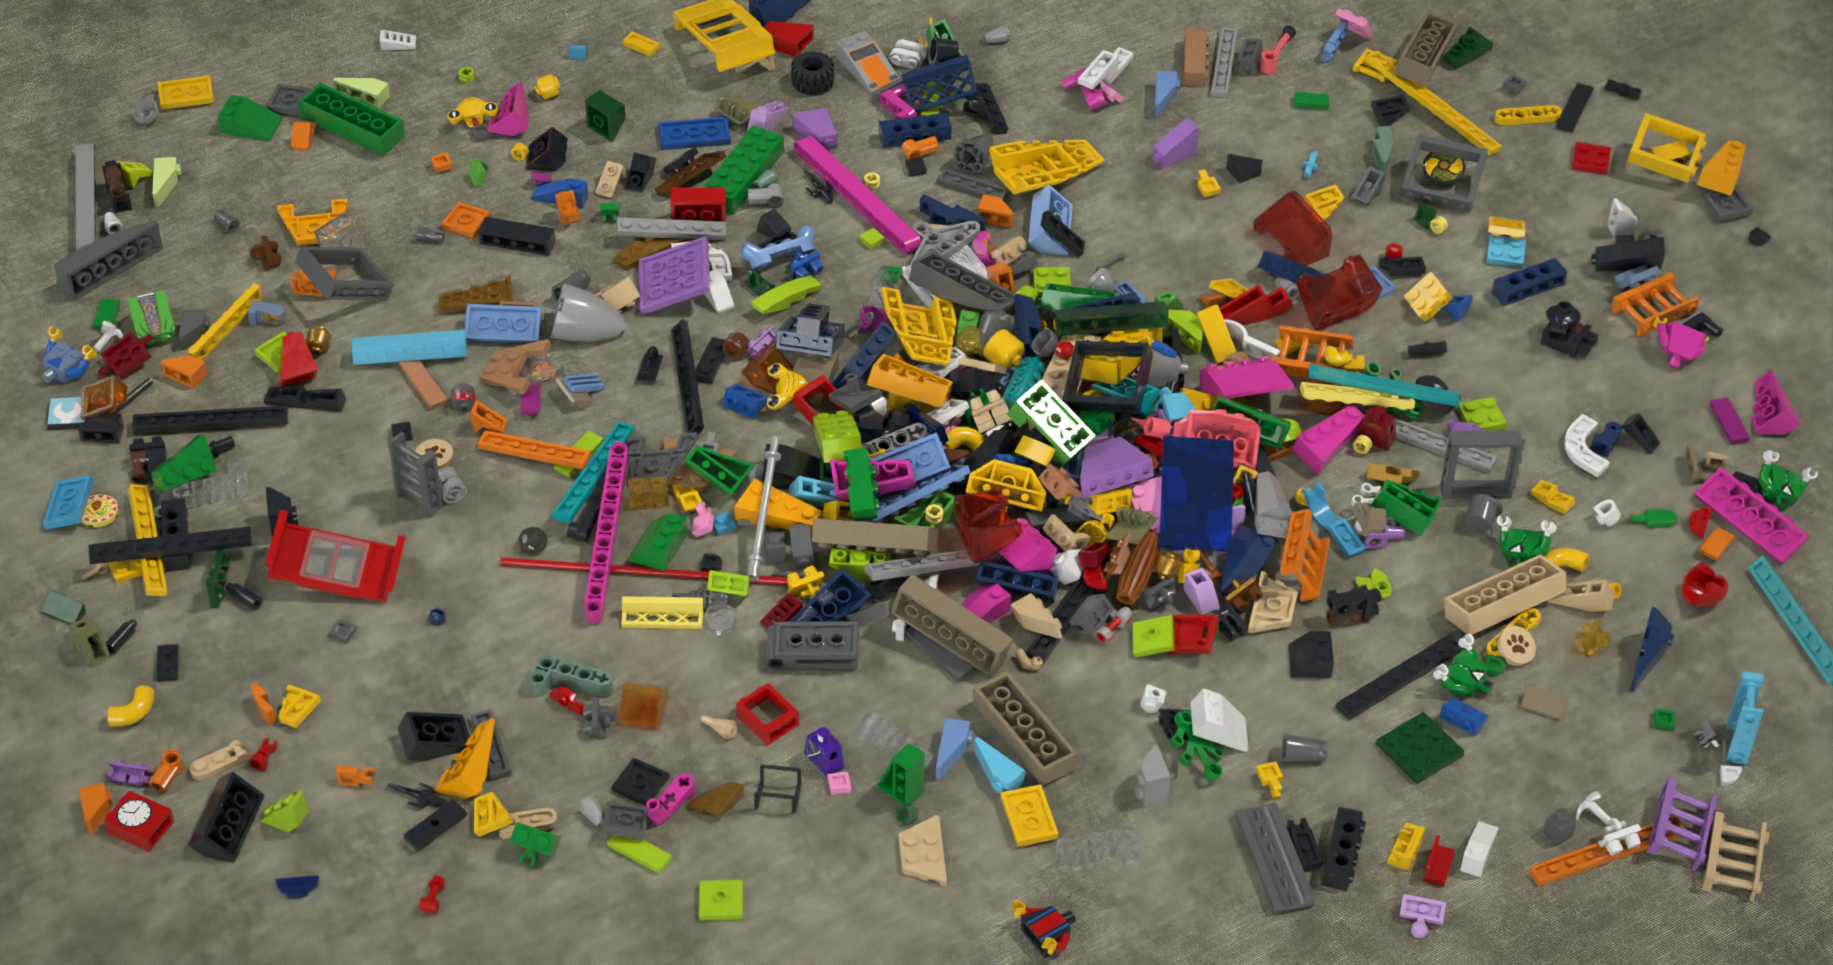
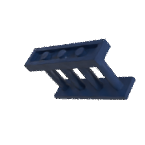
(866, 354)

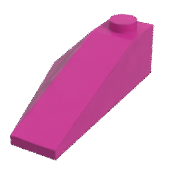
(512, 114)
(1773, 408)
(988, 602)

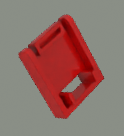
(1191, 632)

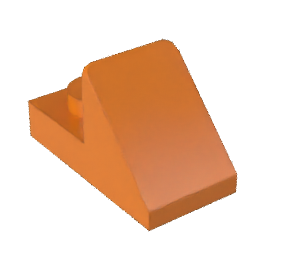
(303, 135)
(485, 417)

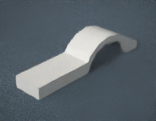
(1250, 346)

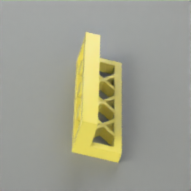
(662, 608)

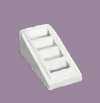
(396, 41)

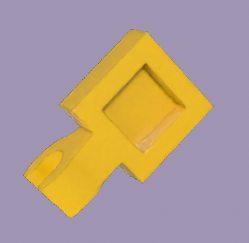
(1207, 185)
(1189, 564)
(1270, 775)

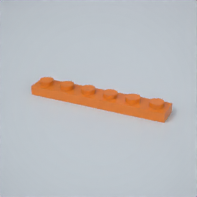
(534, 449)

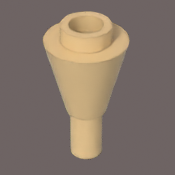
(724, 727)

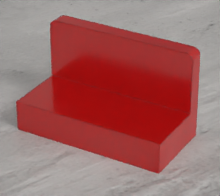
(1438, 864)

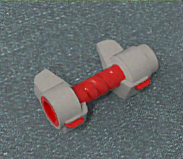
(1119, 619)

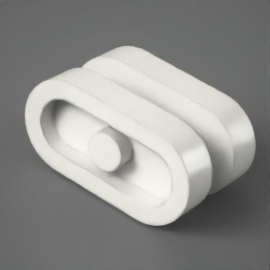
(908, 54)

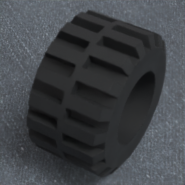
(812, 72)

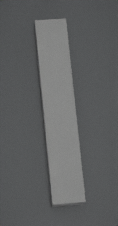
(1224, 62)

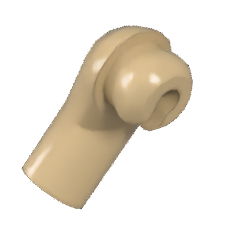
(1031, 664)

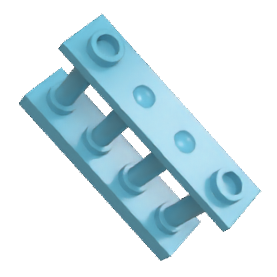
(1744, 717)

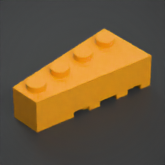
(1723, 168)
(909, 381)

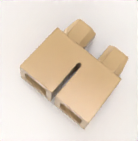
(981, 412)

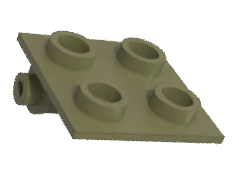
(735, 109)
(1132, 522)

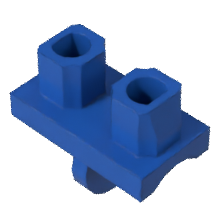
(804, 263)

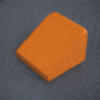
(1213, 298)

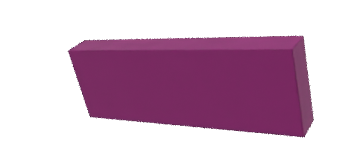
(1729, 420)

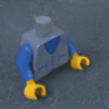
(63, 360)

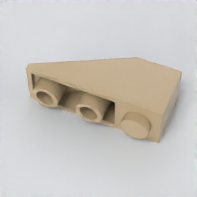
(1034, 617)

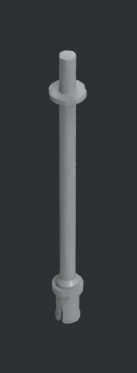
(755, 559)

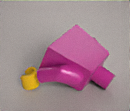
(1680, 341)

